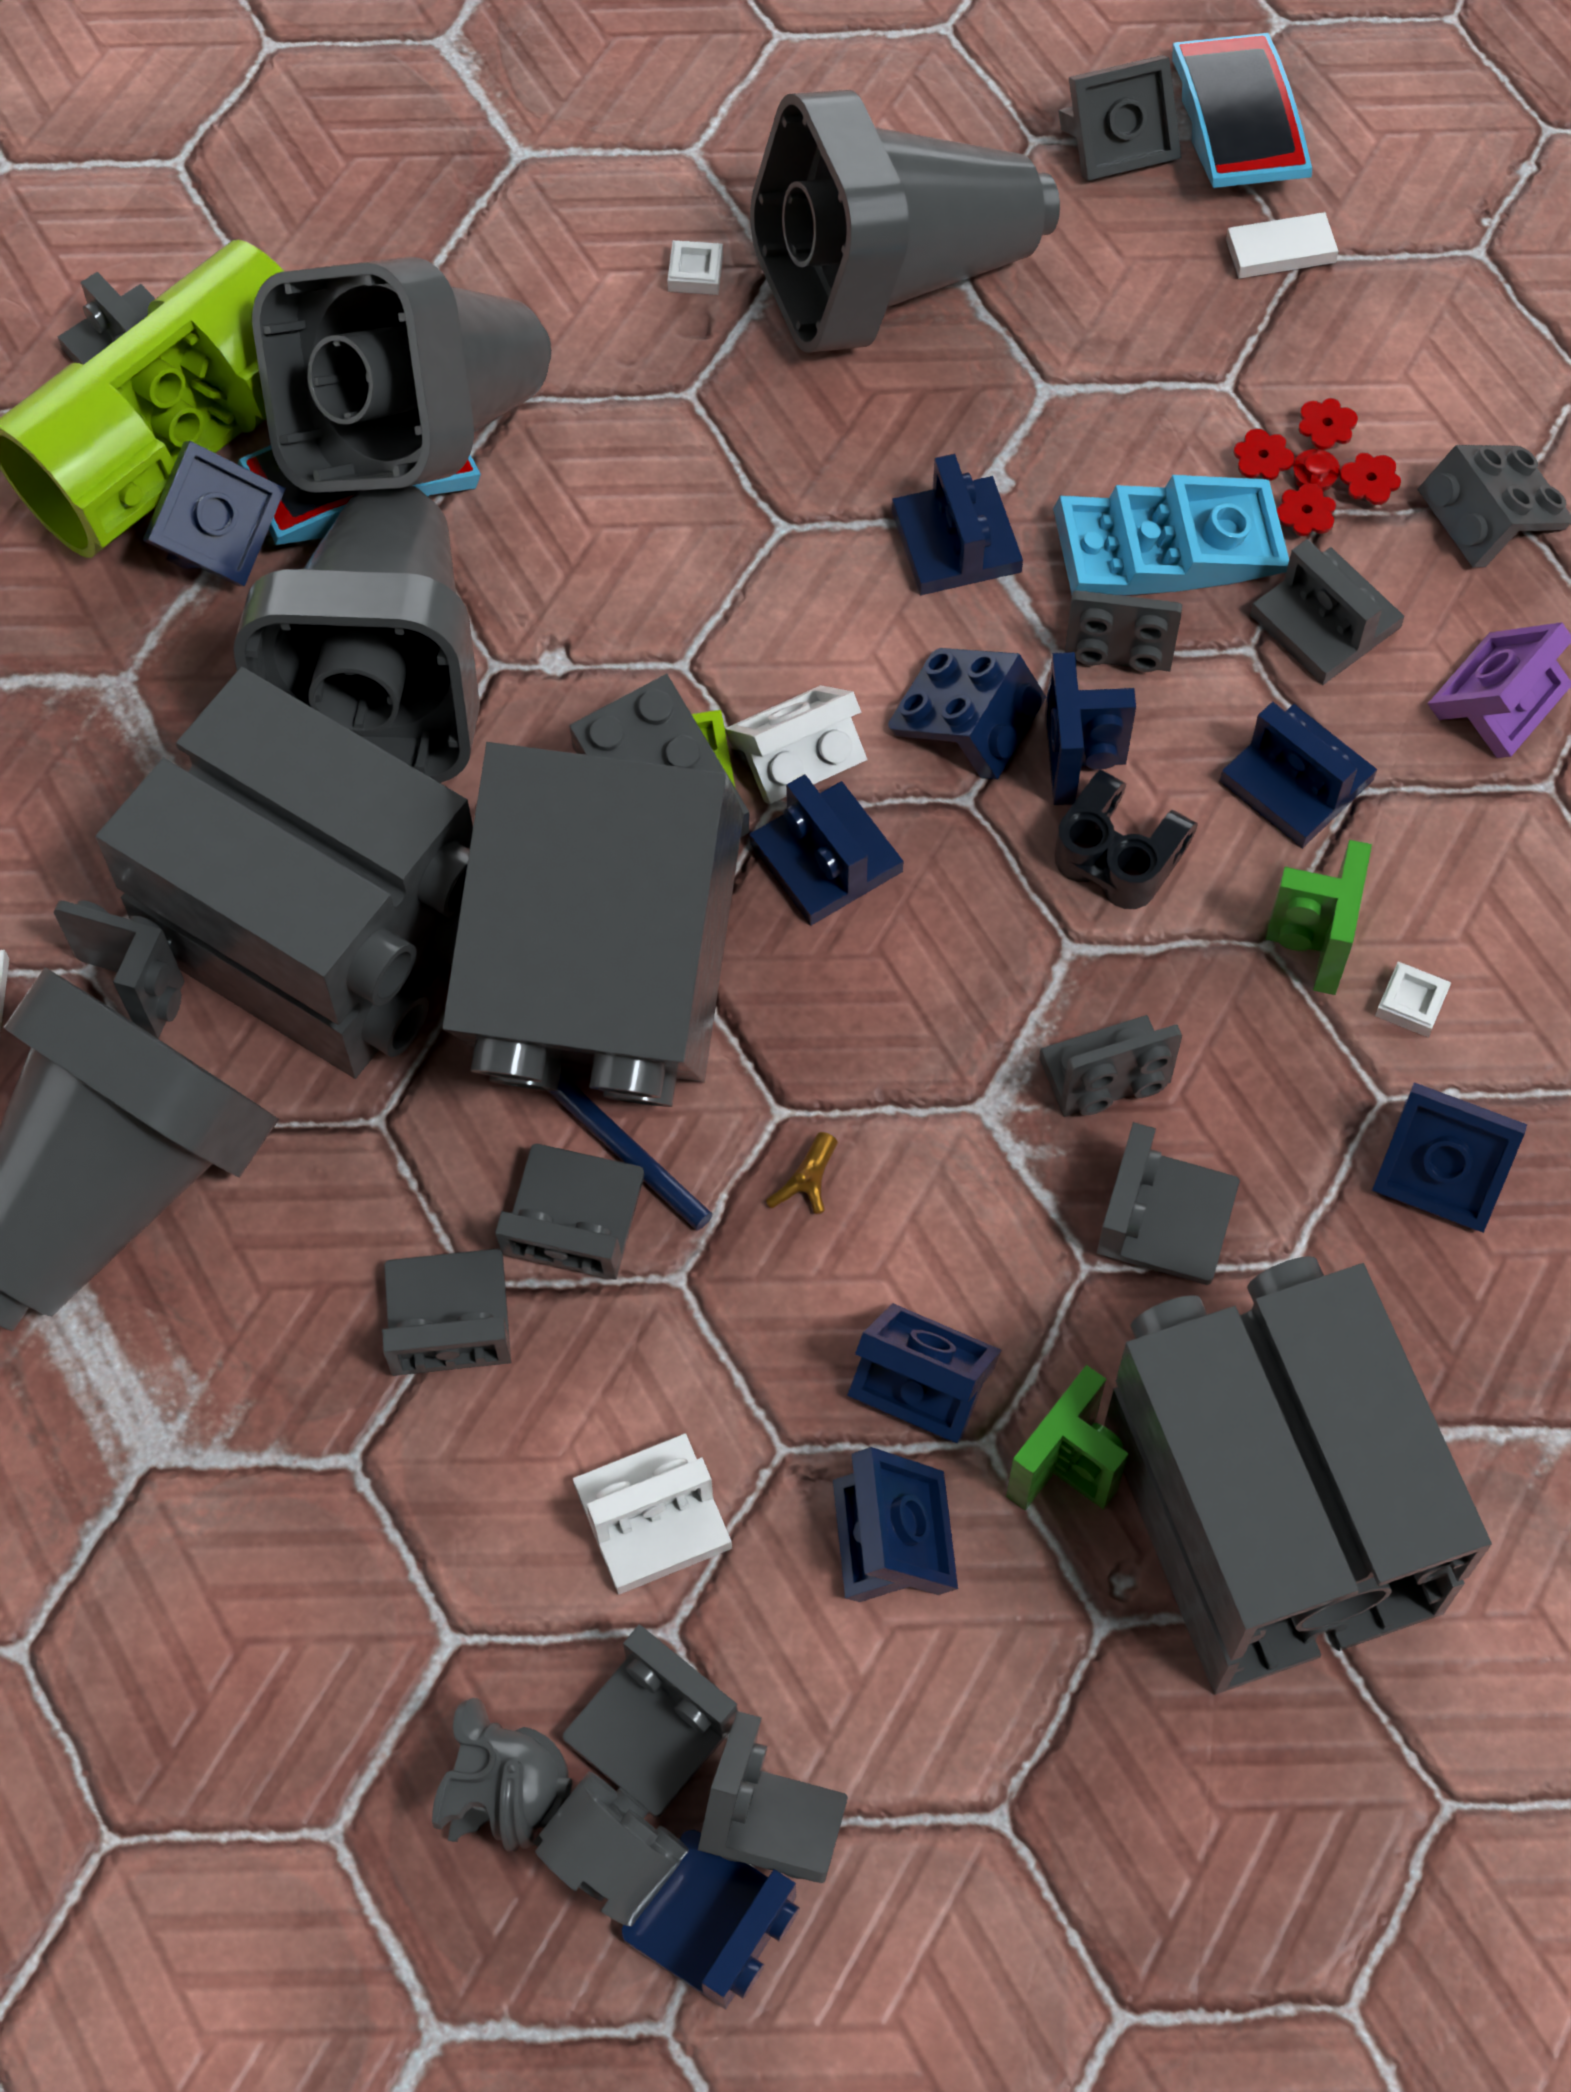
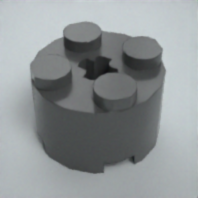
(609, 1848)

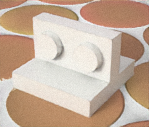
(800, 737)
(653, 1513)

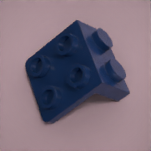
(972, 700)
(714, 1922)

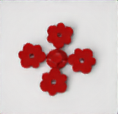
(1316, 468)

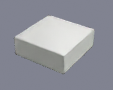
(695, 267)
(1413, 999)

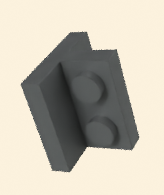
(1123, 117)
(106, 319)
(1325, 612)

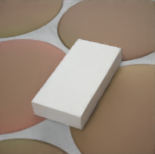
(1282, 245)

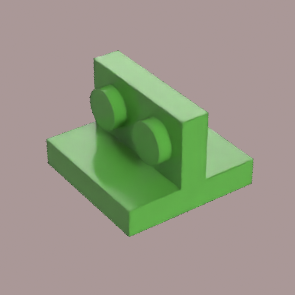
(1321, 913)
(1071, 1448)

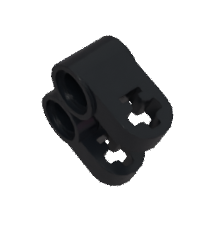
(1103, 864)

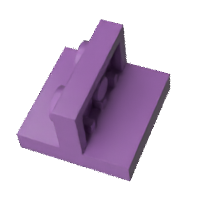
(1507, 685)

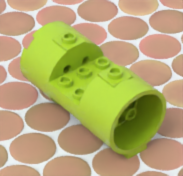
(105, 434)

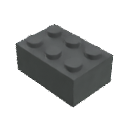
(649, 728)

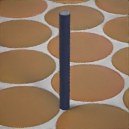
(631, 1153)

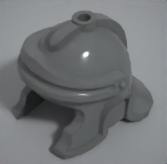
(500, 1777)

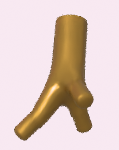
(809, 1174)

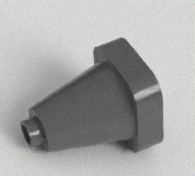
(881, 215)
(387, 371)
(374, 632)
(100, 1142)

